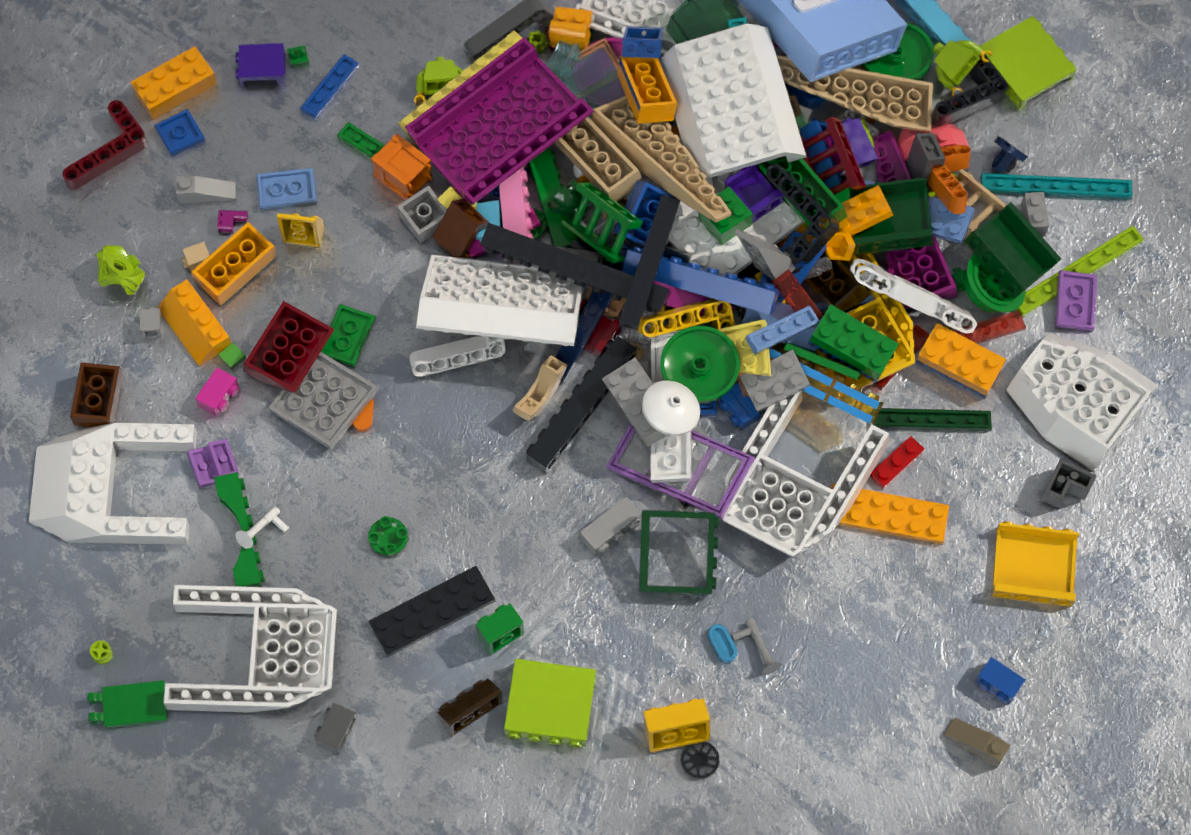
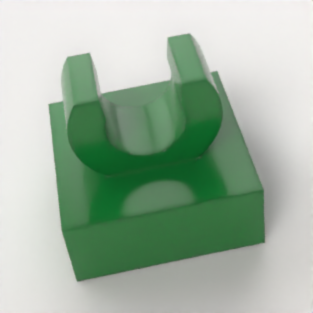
(298, 56)
(958, 276)

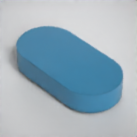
(722, 643)

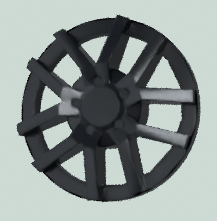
(700, 760)

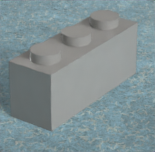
(611, 526)

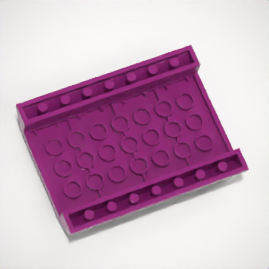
(497, 121)

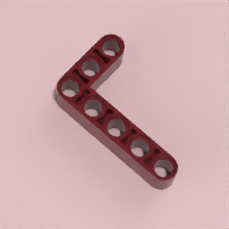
(109, 149)

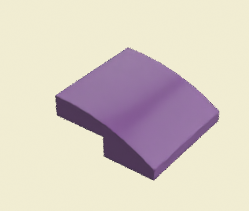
(211, 462)

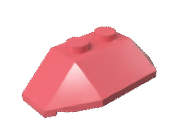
(946, 136)

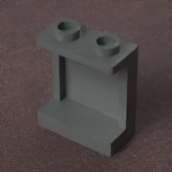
(923, 155)

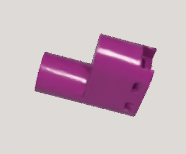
(227, 218)

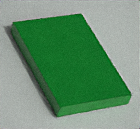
(349, 335)

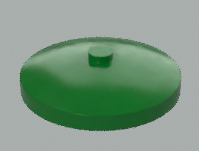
(910, 60)
(701, 361)

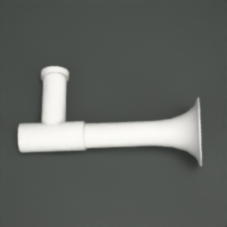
(245, 538)

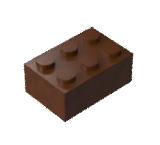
(96, 395)

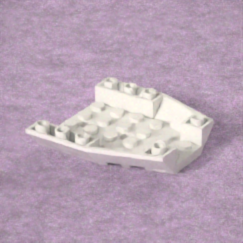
(1075, 419)

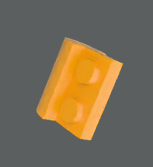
(570, 27)

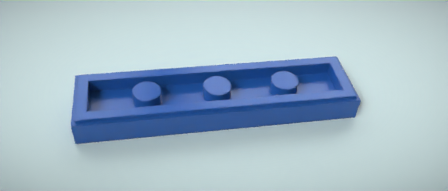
(329, 86)
(809, 131)

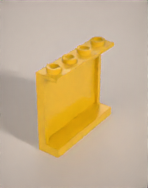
(1035, 564)

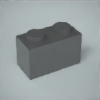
(335, 728)

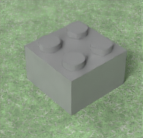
(422, 213)

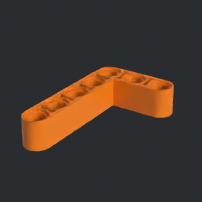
(944, 182)

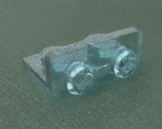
(563, 60)

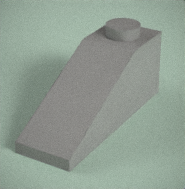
(204, 190)

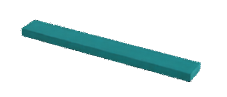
(1057, 186)

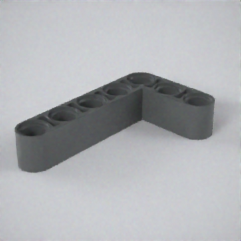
(515, 20)

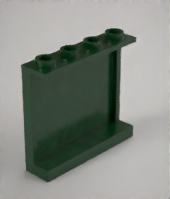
(909, 225)
(1012, 250)

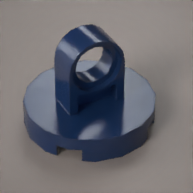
(1006, 155)

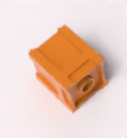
(401, 167)

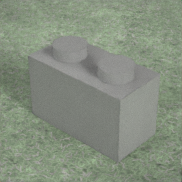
(1035, 211)

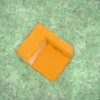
(840, 247)

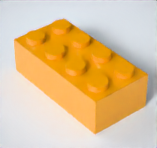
(173, 83)
(234, 263)

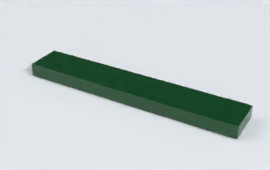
(934, 419)

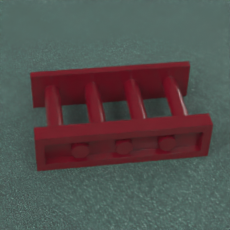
(842, 147)

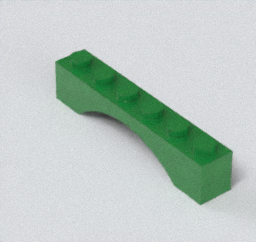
(230, 494)

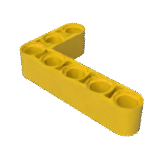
(692, 319)

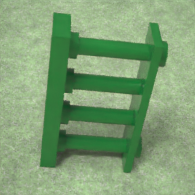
(614, 212)

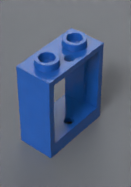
(640, 45)

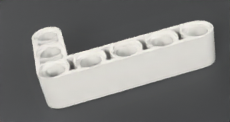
(456, 355)

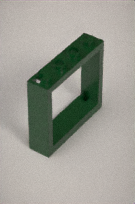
(713, 523)

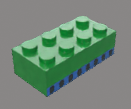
(853, 343)

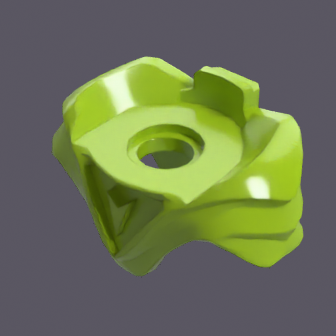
(119, 268)

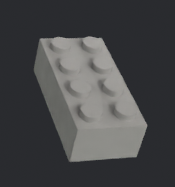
(628, 387)

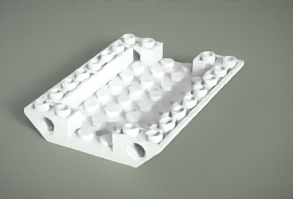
(498, 301)

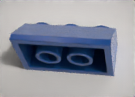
(642, 204)

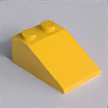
(301, 229)

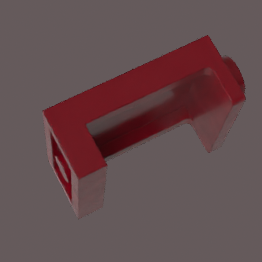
(604, 332)

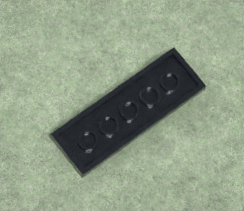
(431, 611)

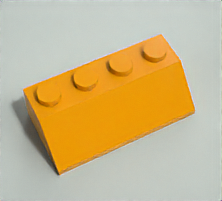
(193, 323)

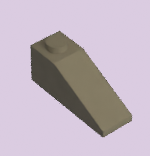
(978, 741)

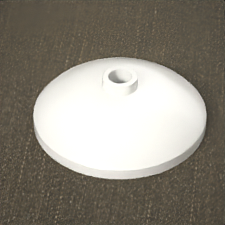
(665, 414)

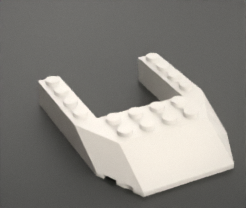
(77, 479)
(787, 506)
(288, 651)

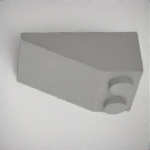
(765, 256)

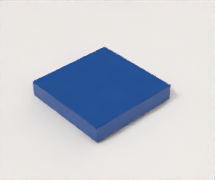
(179, 132)

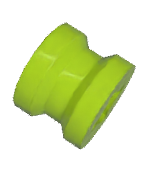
(98, 649)

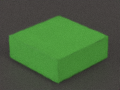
(232, 356)

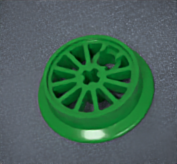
(986, 290)

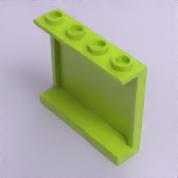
(1028, 60)
(550, 703)

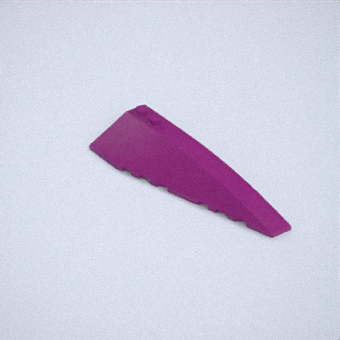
(917, 265)

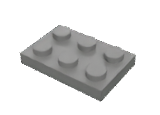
(785, 380)

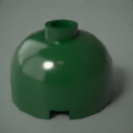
(566, 200)

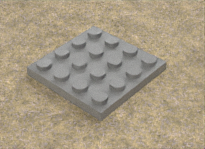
(325, 401)

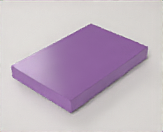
(1076, 300)

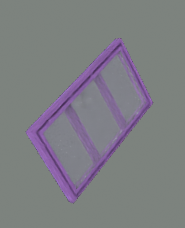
(715, 471)

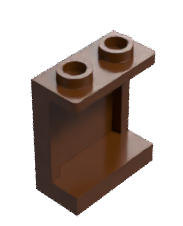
(459, 228)

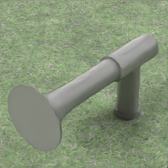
(769, 665)

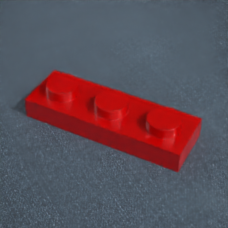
(897, 462)

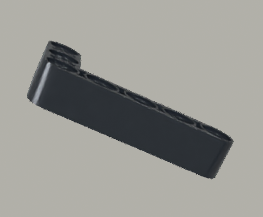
(988, 92)
(807, 207)

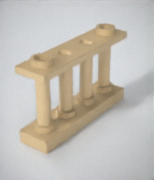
(979, 191)

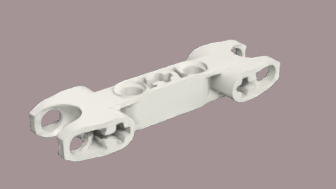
(913, 295)

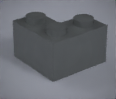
(1068, 479)

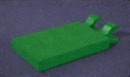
(129, 705)

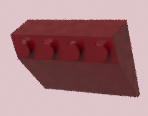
(287, 348)

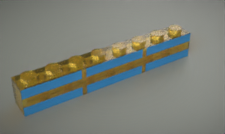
(836, 392)

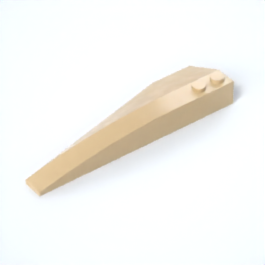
(882, 97)
(660, 157)

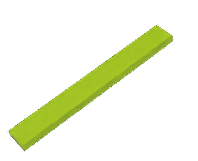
(1087, 264)

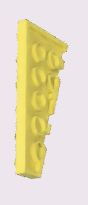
(749, 362)

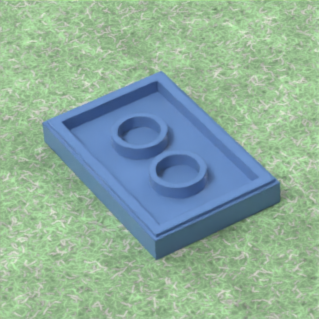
(286, 189)

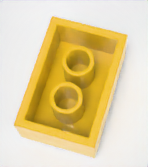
(676, 725)

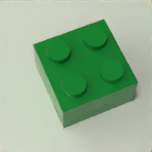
(740, 218)
(499, 628)

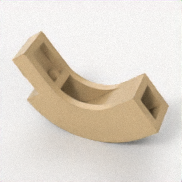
(542, 390)

